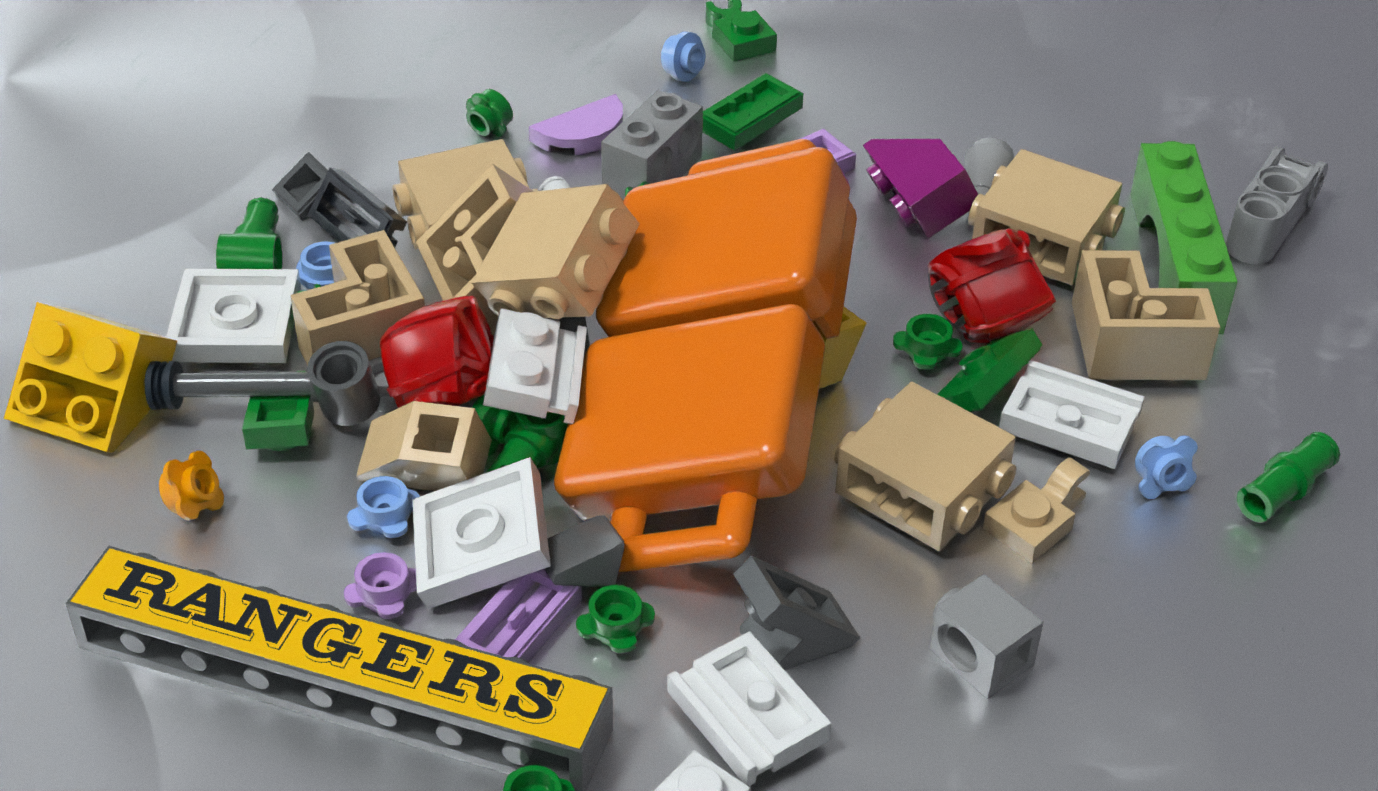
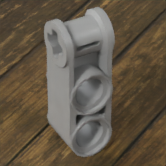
(1273, 206)

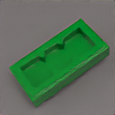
(751, 111)
(990, 369)

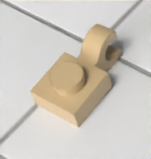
(1036, 518)

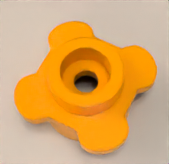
(190, 486)

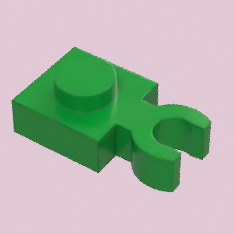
(740, 32)
(278, 422)

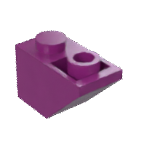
(924, 178)

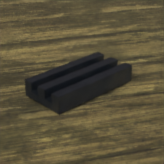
(387, 217)

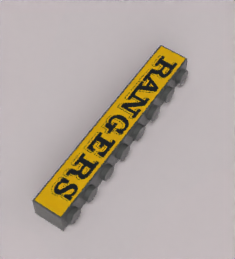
(342, 667)

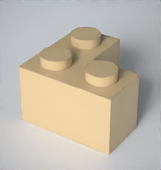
(465, 233)
(362, 303)
(1140, 329)

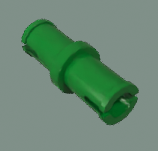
(1288, 477)

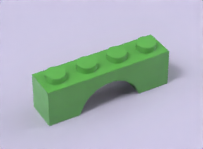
(1175, 199)

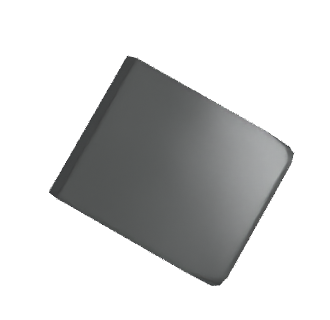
(302, 184)
(586, 554)

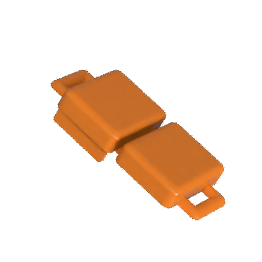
(711, 350)

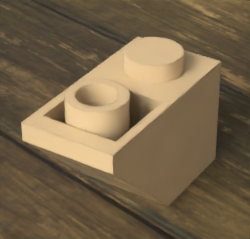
(426, 446)

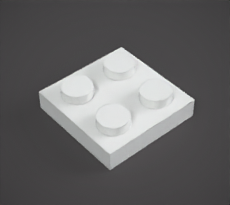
(234, 315)
(479, 533)

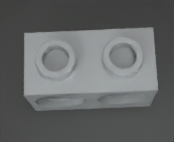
(653, 143)

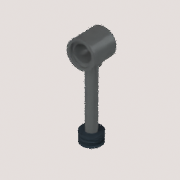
(335, 378)

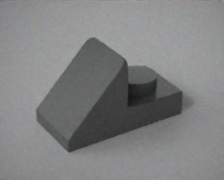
(791, 615)

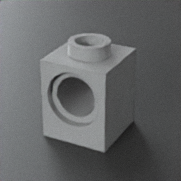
(985, 635)

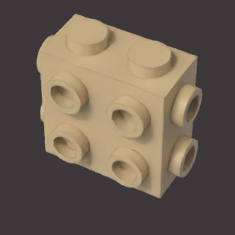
(438, 179)
(1057, 208)
(557, 252)
(925, 465)

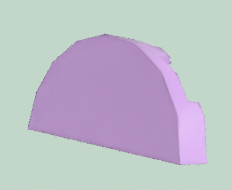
(579, 128)

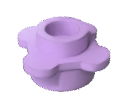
(381, 584)

